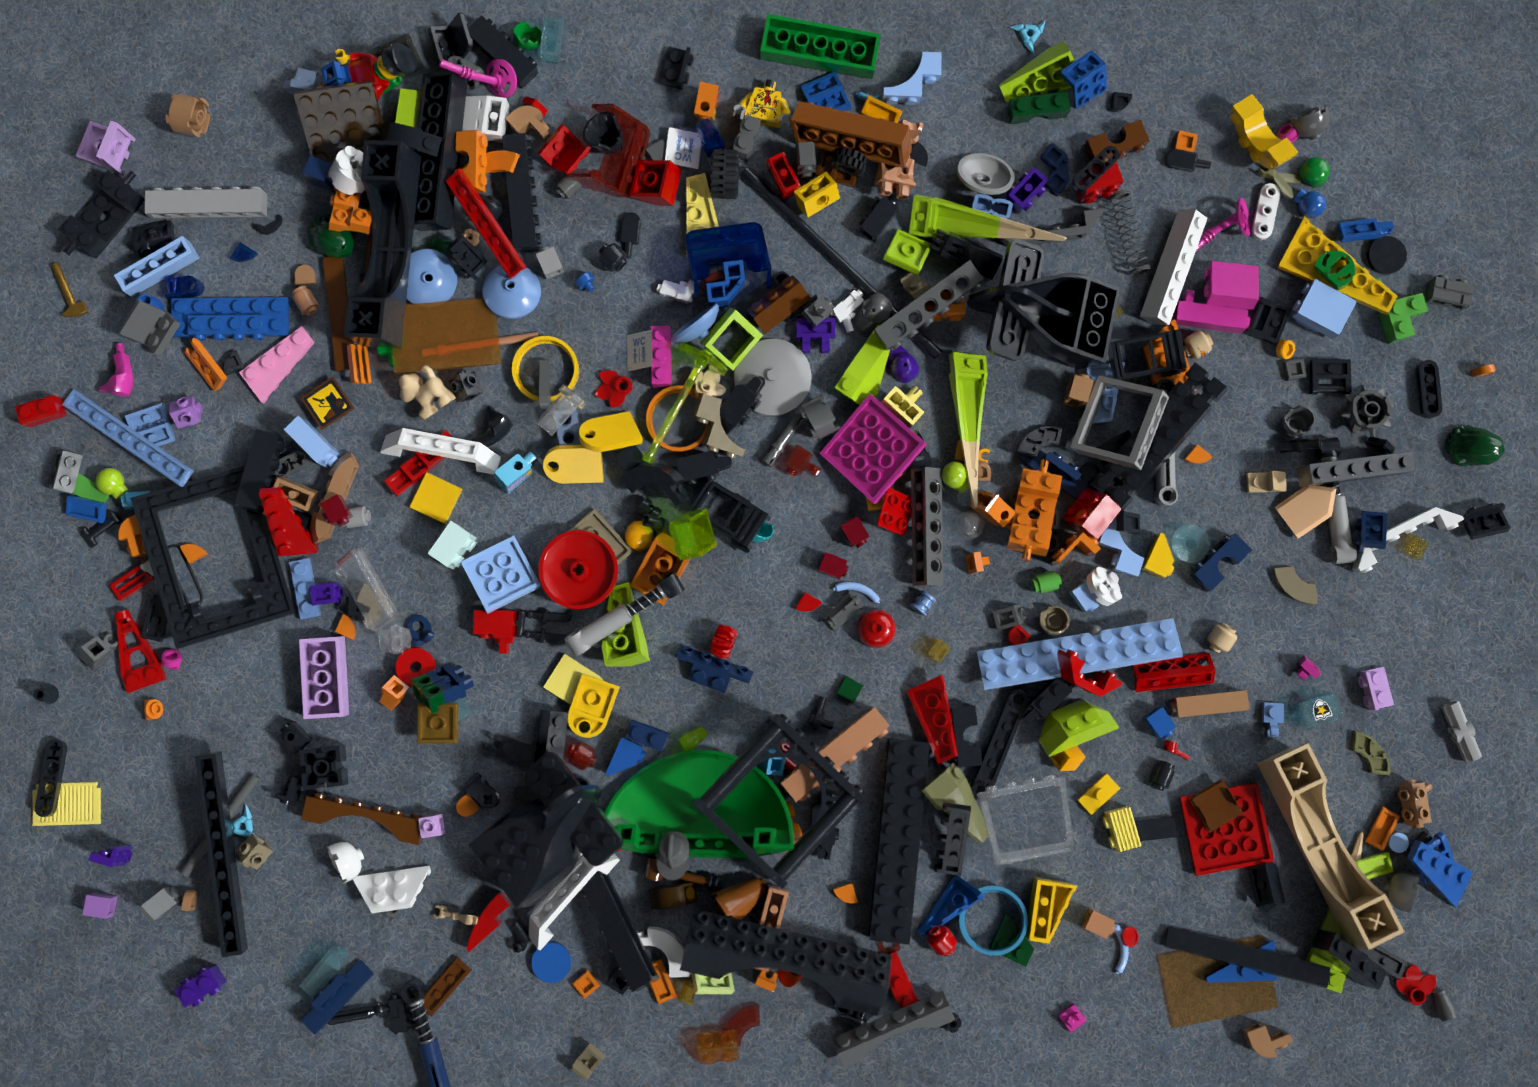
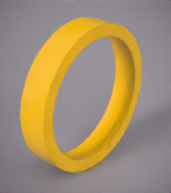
(534, 342)

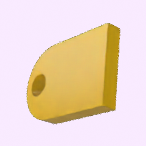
(610, 432)
(575, 465)
(592, 704)

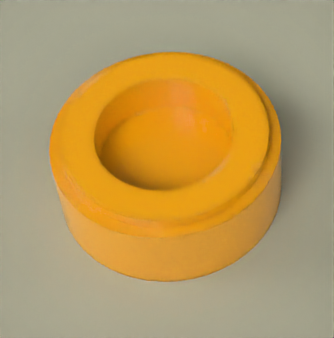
(1285, 349)

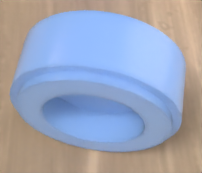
(1398, 842)

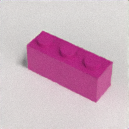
(661, 356)

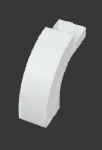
(669, 945)

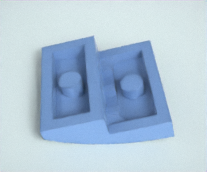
(152, 424)

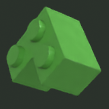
(1398, 322)

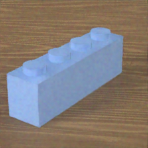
(156, 266)

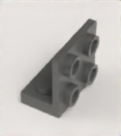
(150, 326)

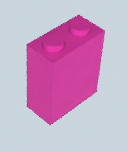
(1231, 285)

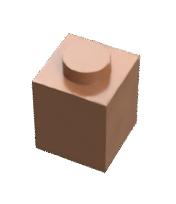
(1099, 923)

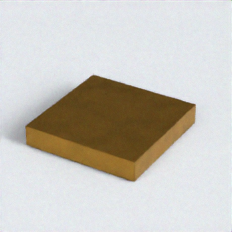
(438, 727)

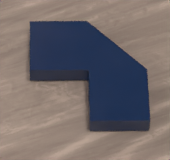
(1058, 161)

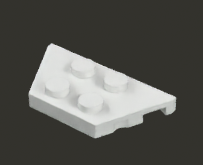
(391, 889)

